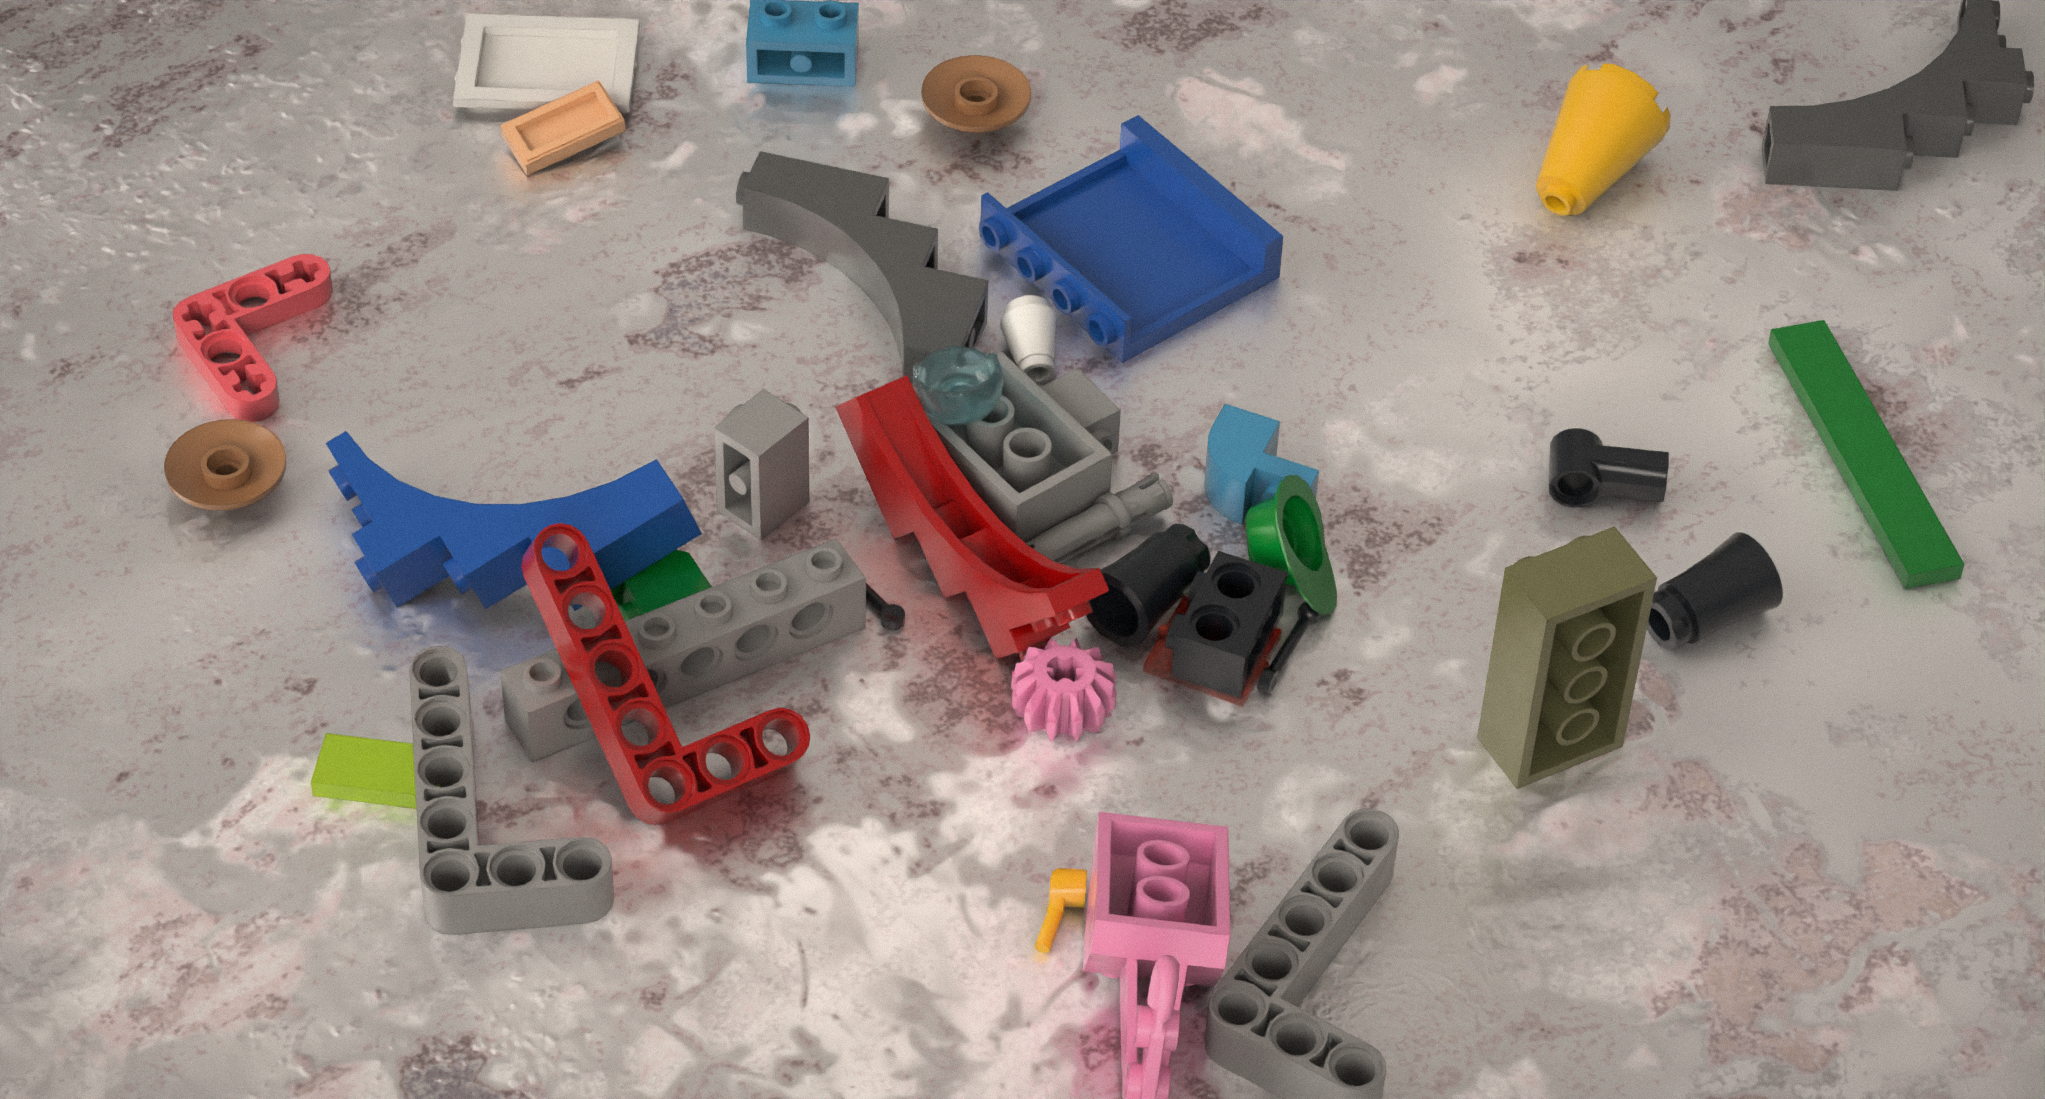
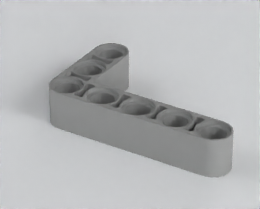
(557, 878)
(1255, 1008)

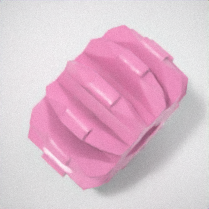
(1063, 689)

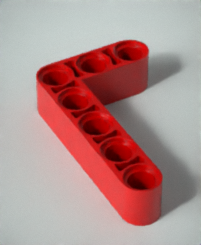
(637, 696)

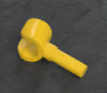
(1066, 890)

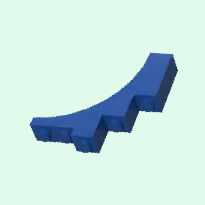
(424, 538)

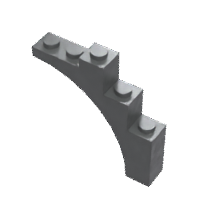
(1877, 135)

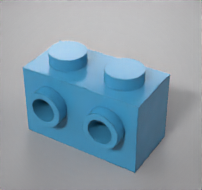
(802, 42)

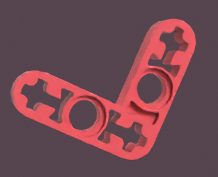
(303, 286)

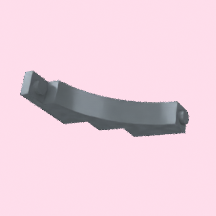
(895, 262)

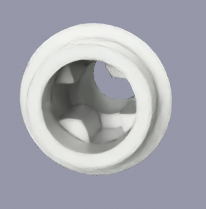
(1031, 336)

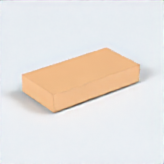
(563, 127)

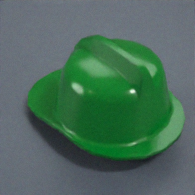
(1289, 536)

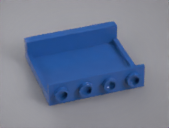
(1135, 243)

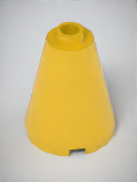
(1598, 136)

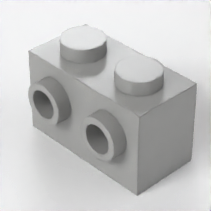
(762, 463)

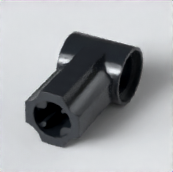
(1586, 470)

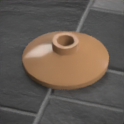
(976, 93)
(225, 464)

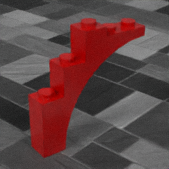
(922, 491)

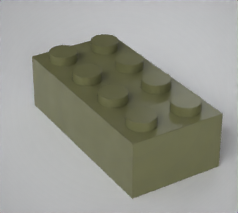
(1565, 656)

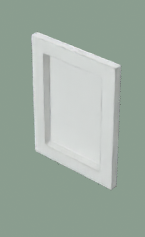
(537, 59)

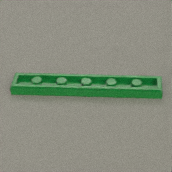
(1866, 455)

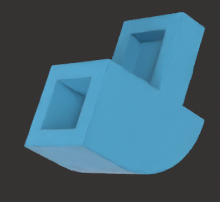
(1244, 463)

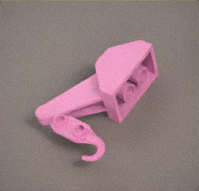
(1159, 916)

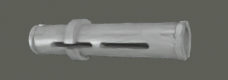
(1107, 519)

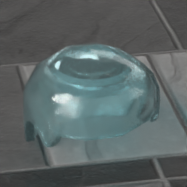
(958, 385)

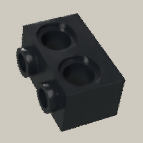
(1226, 623)

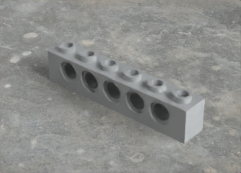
(699, 643)

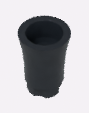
(1147, 584)
(1715, 593)

